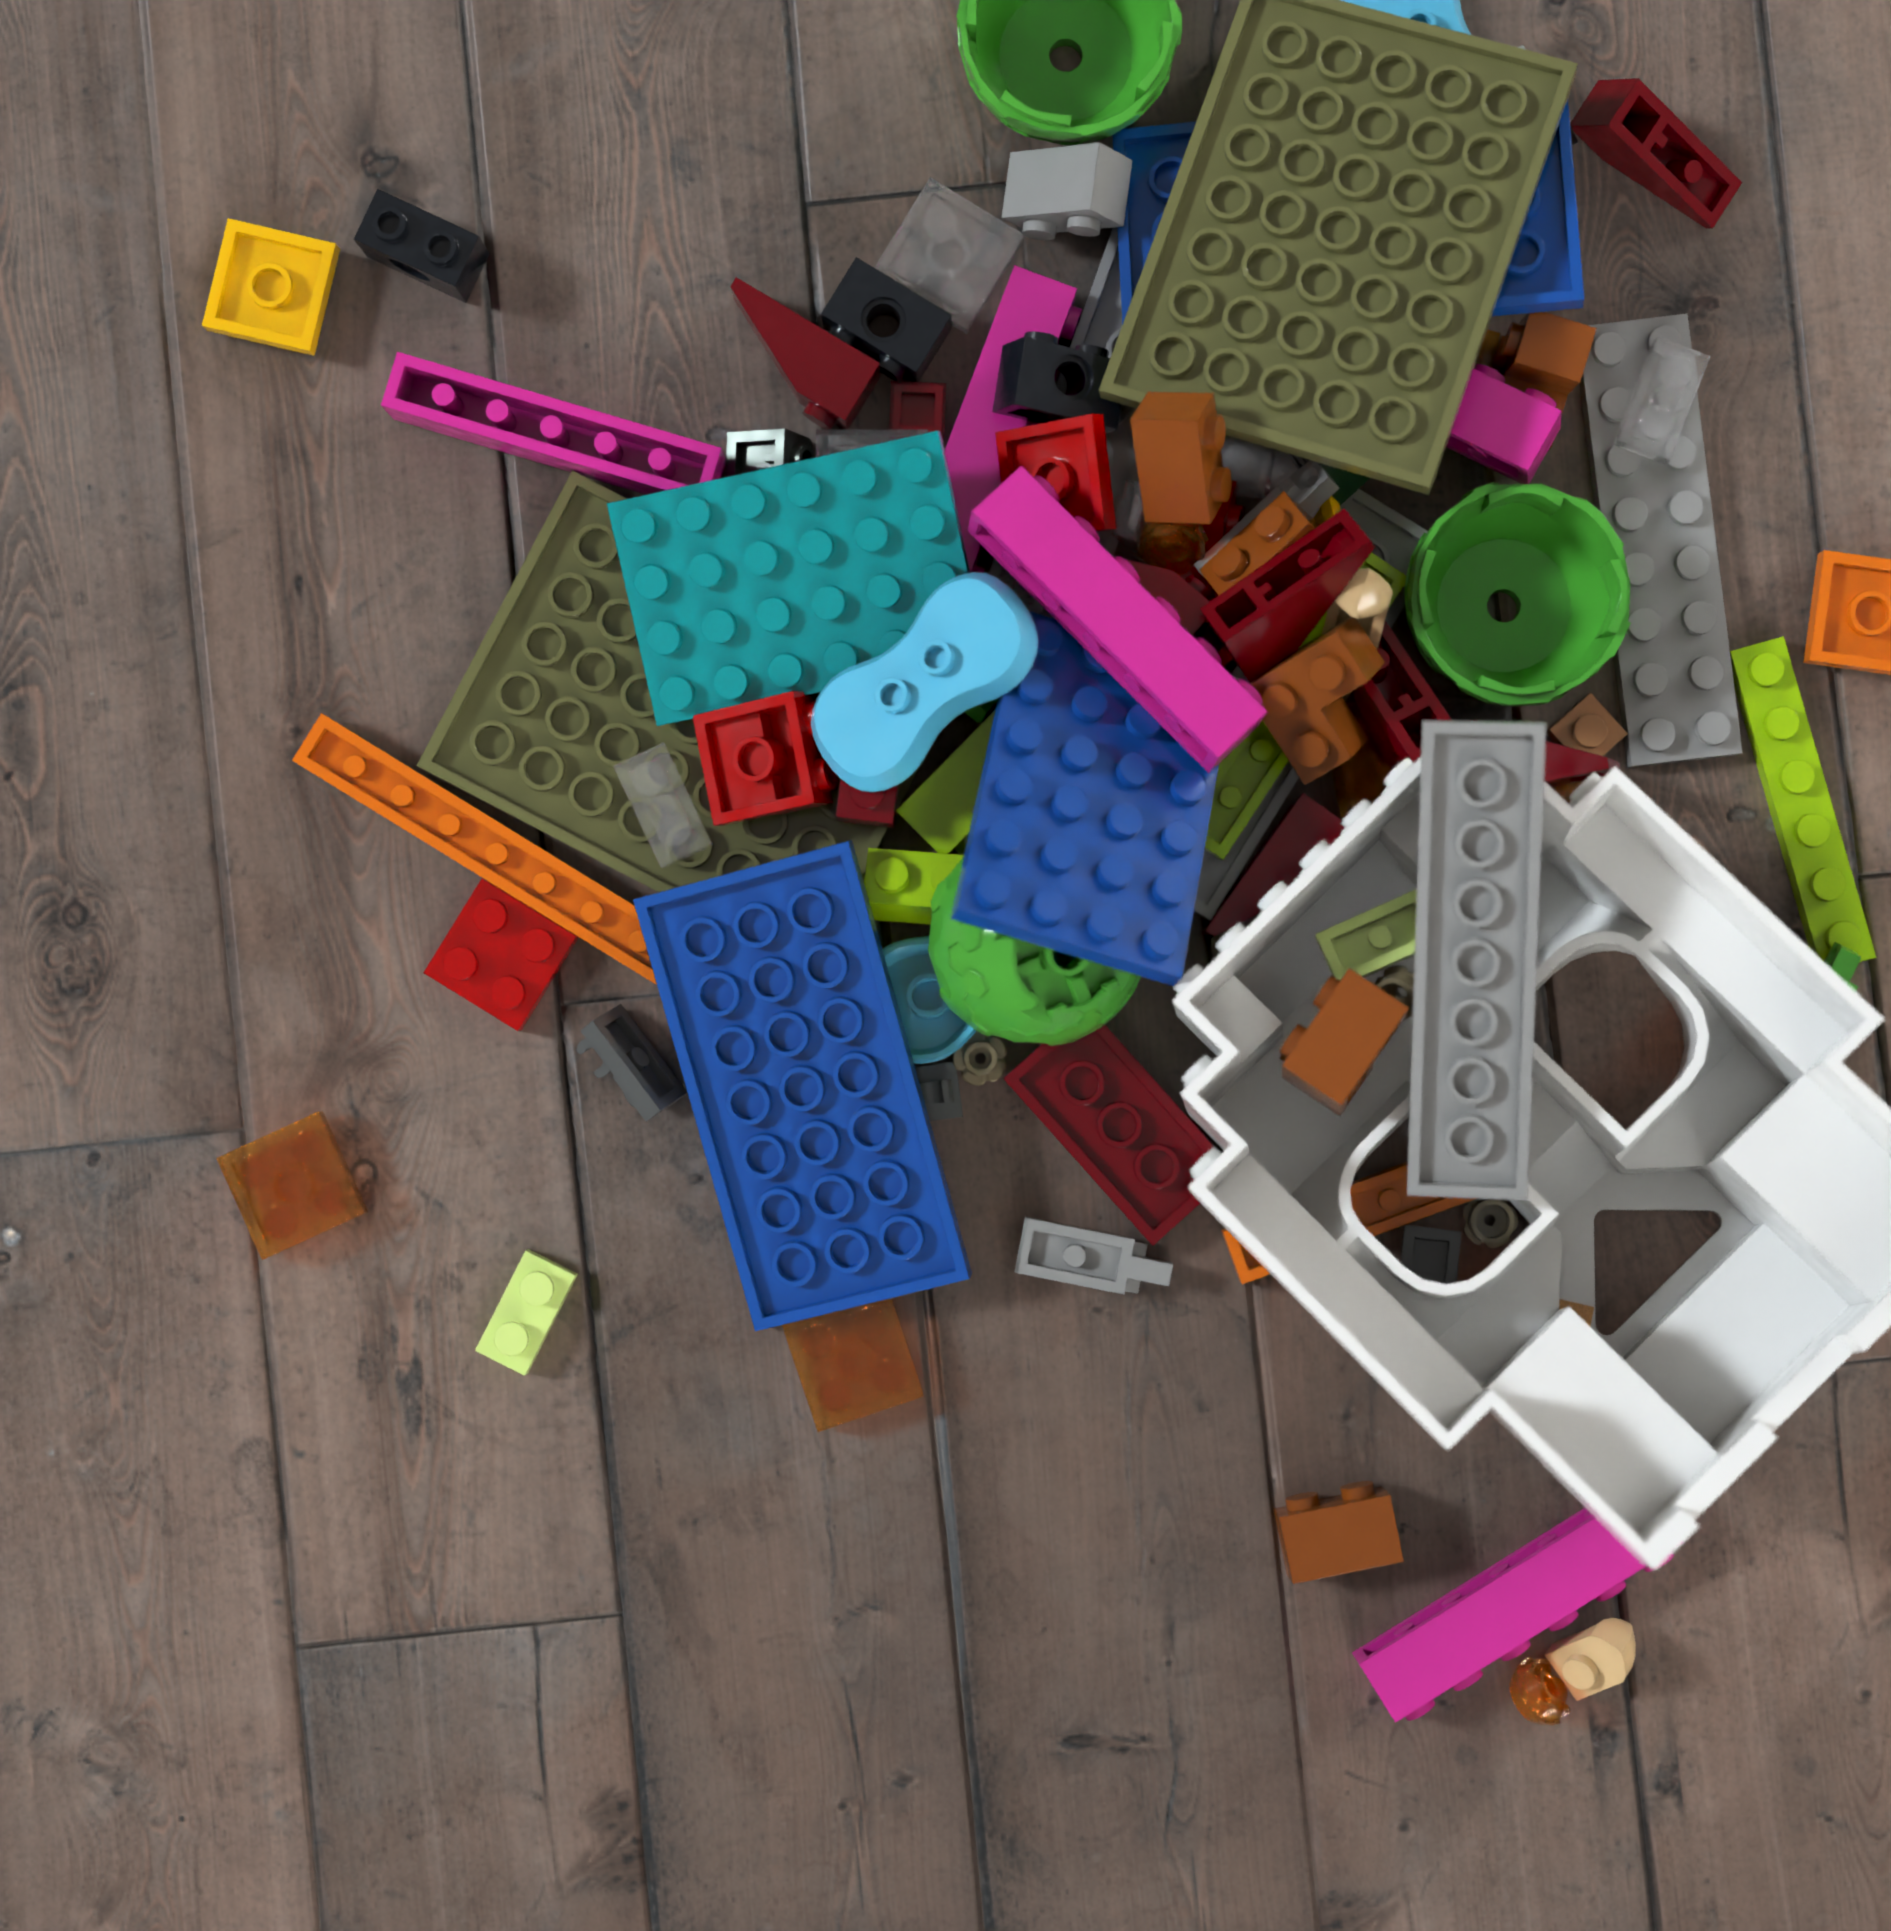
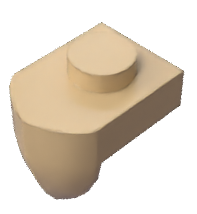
(1364, 598)
(1594, 1657)

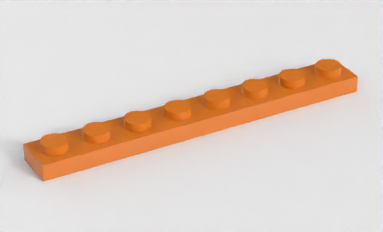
(476, 841)

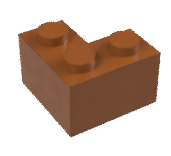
(1544, 355)
(1307, 699)
(1342, 1041)

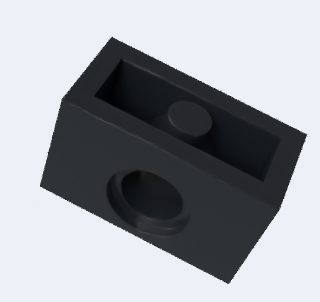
(421, 245)
(869, 294)
(1028, 384)

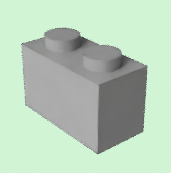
(1066, 190)

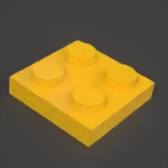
(271, 287)

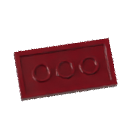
(1116, 1126)

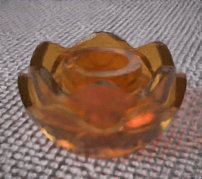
(1172, 545)
(1538, 1693)

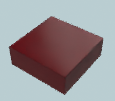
(918, 406)

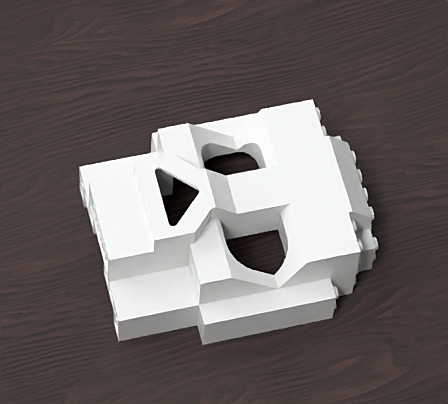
(1749, 1128)

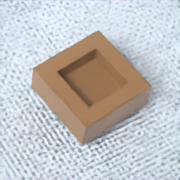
(1587, 728)

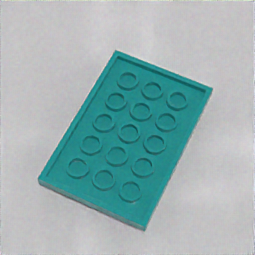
(785, 571)

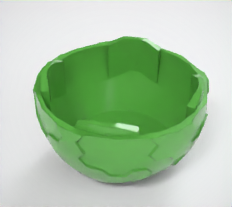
(1122, 68)
(1557, 566)
(1015, 985)

